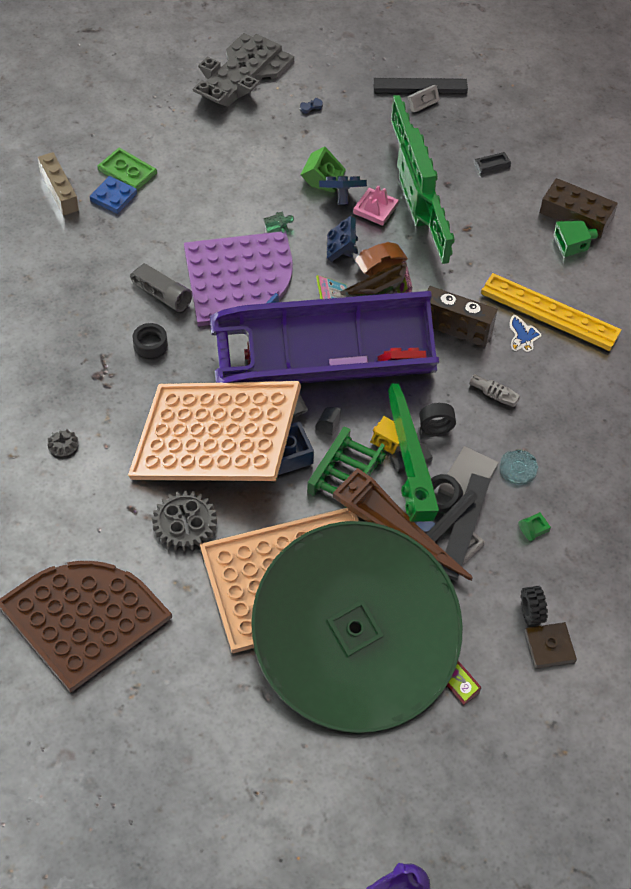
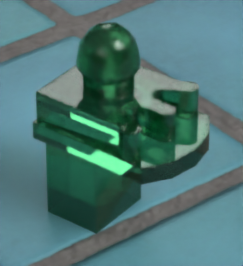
(277, 221)

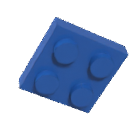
(113, 194)

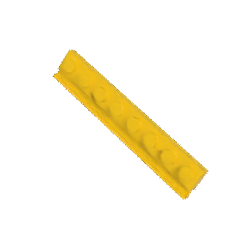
(551, 311)

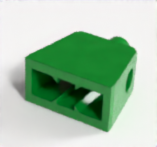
(573, 237)

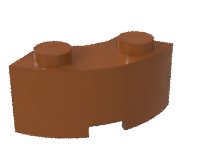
(380, 258)

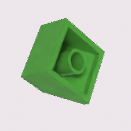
(322, 165)

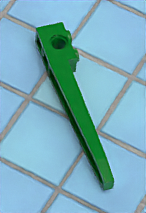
(418, 488)

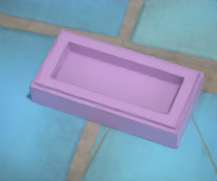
(348, 360)

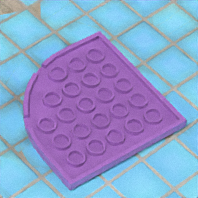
(237, 271)

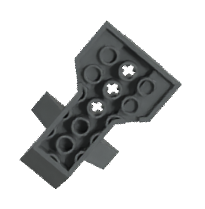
(247, 63)

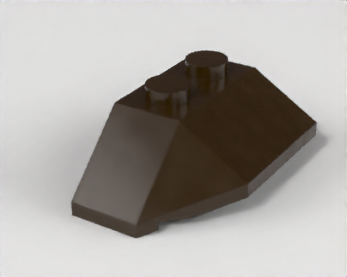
(381, 283)

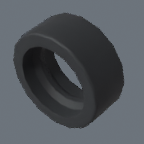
(146, 330)
(437, 410)
(445, 478)

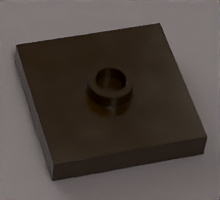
(550, 645)

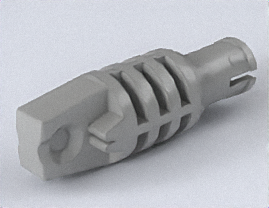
(495, 390)

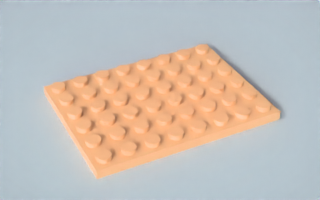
(216, 431)
(240, 562)

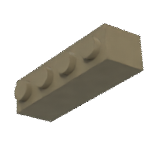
(58, 183)

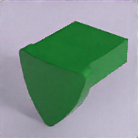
(534, 526)

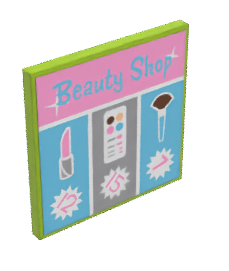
(329, 288)

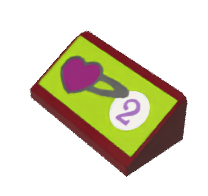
(463, 684)

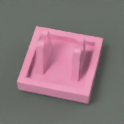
(376, 205)

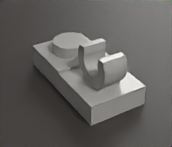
(423, 98)

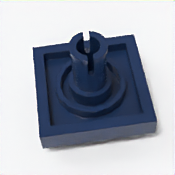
(343, 185)

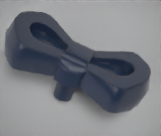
(313, 104)

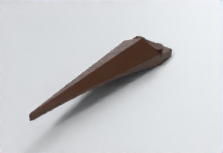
(370, 502)

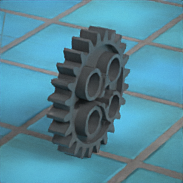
(203, 516)

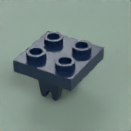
(342, 239)

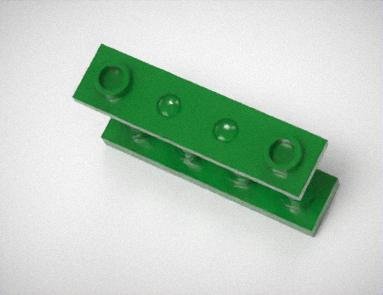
(336, 454)

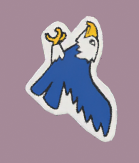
(523, 334)

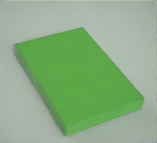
(127, 168)

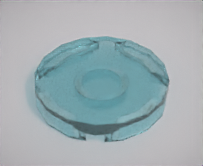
(518, 467)

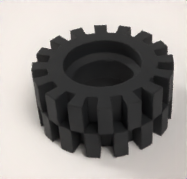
(534, 605)

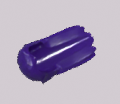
(403, 877)

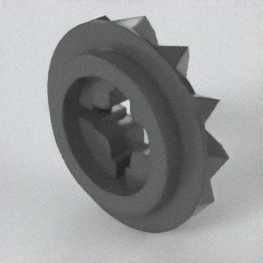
(55, 446)

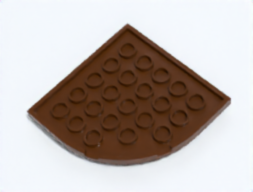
(83, 616)

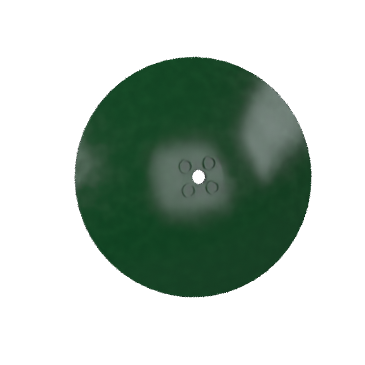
(405, 618)

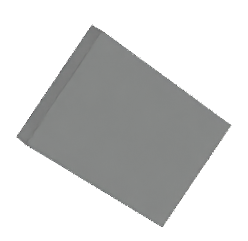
(466, 464)

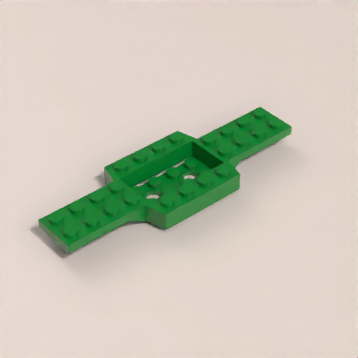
(419, 180)

